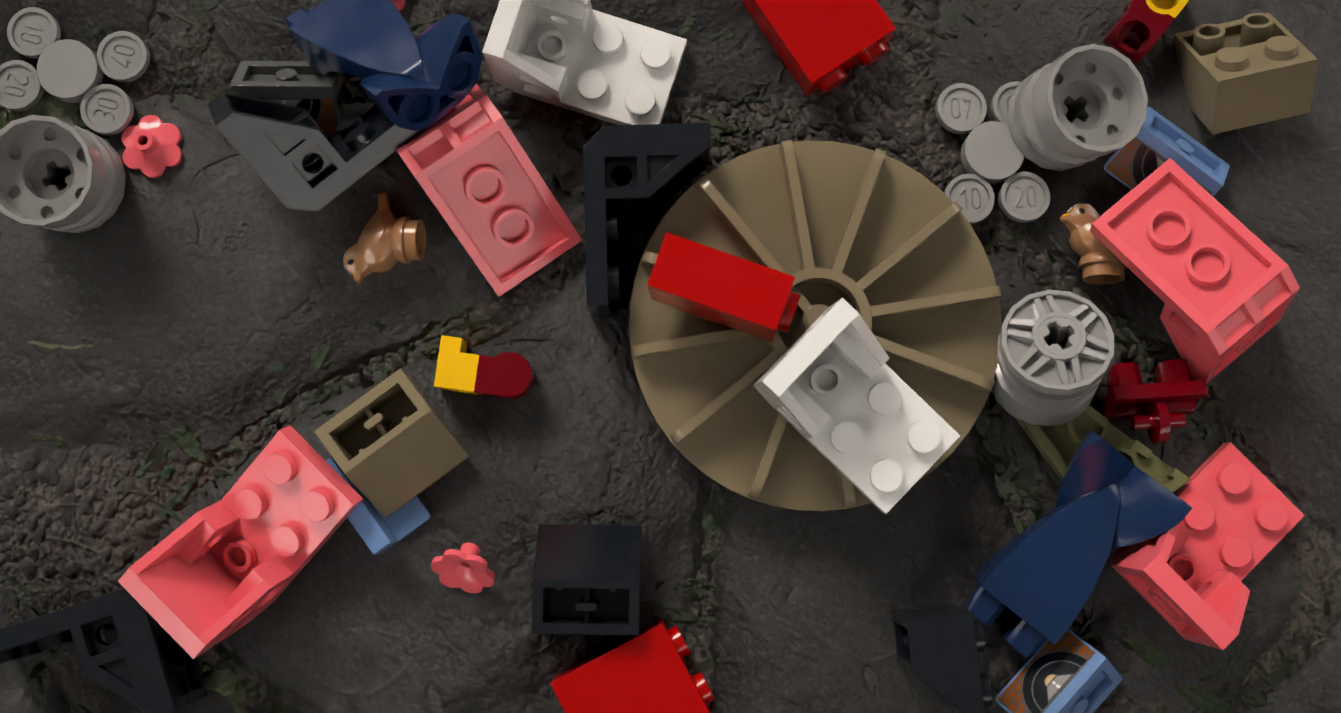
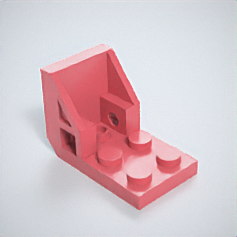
(489, 192)
(1203, 263)
(244, 548)
(1199, 564)

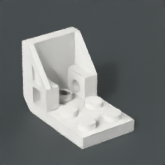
(583, 59)
(856, 407)

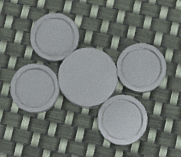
(71, 70)
(989, 157)

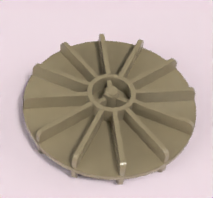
(845, 229)

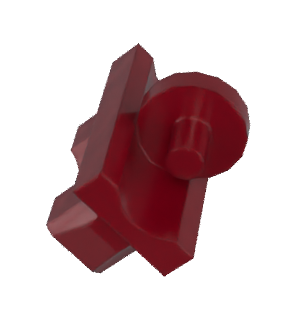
(1153, 405)

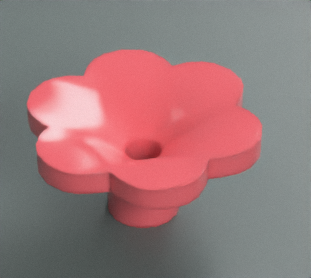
(159, 151)
(463, 569)

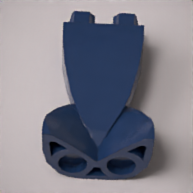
(403, 74)
(1058, 559)

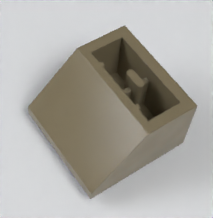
(1245, 72)
(392, 443)

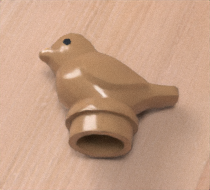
(385, 242)
(1096, 260)

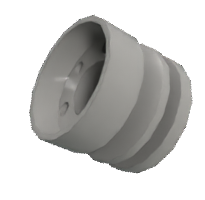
(1078, 108)
(34, 167)
(1051, 357)

